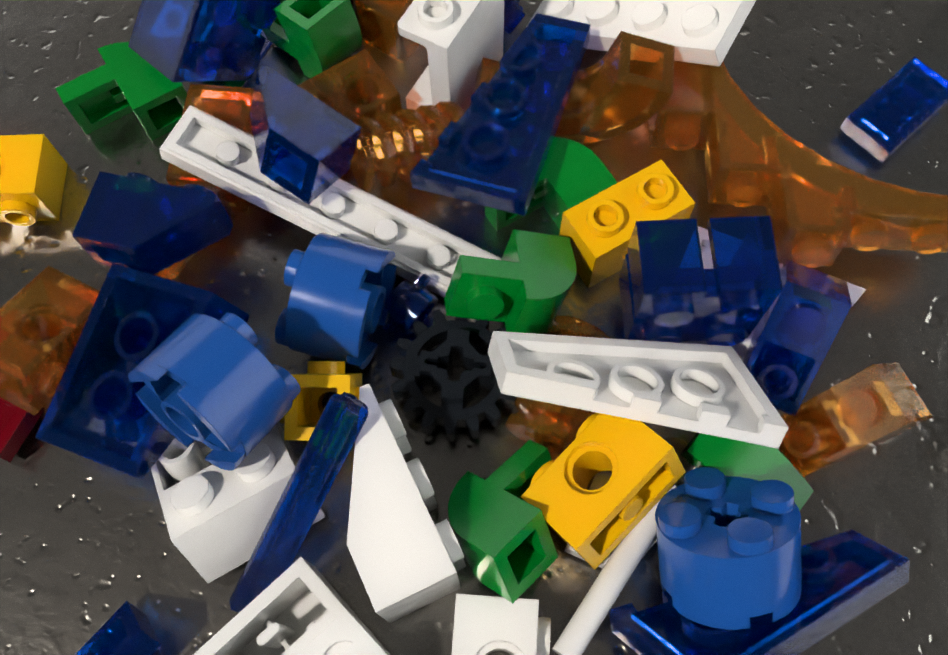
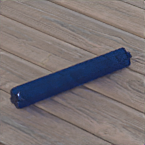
(302, 496)

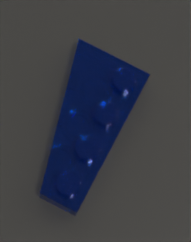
(508, 129)
(838, 583)

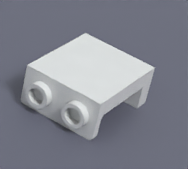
(456, 41)

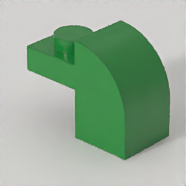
(316, 32)
(124, 87)
(567, 179)
(520, 288)
(498, 530)

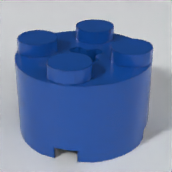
(336, 299)
(215, 387)
(729, 548)

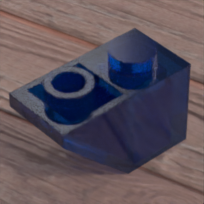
(299, 137)
(148, 222)
(796, 334)

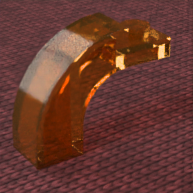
(614, 92)

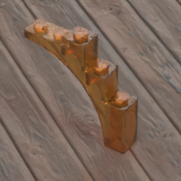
(810, 200)

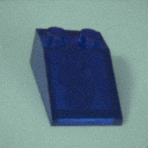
(95, 402)

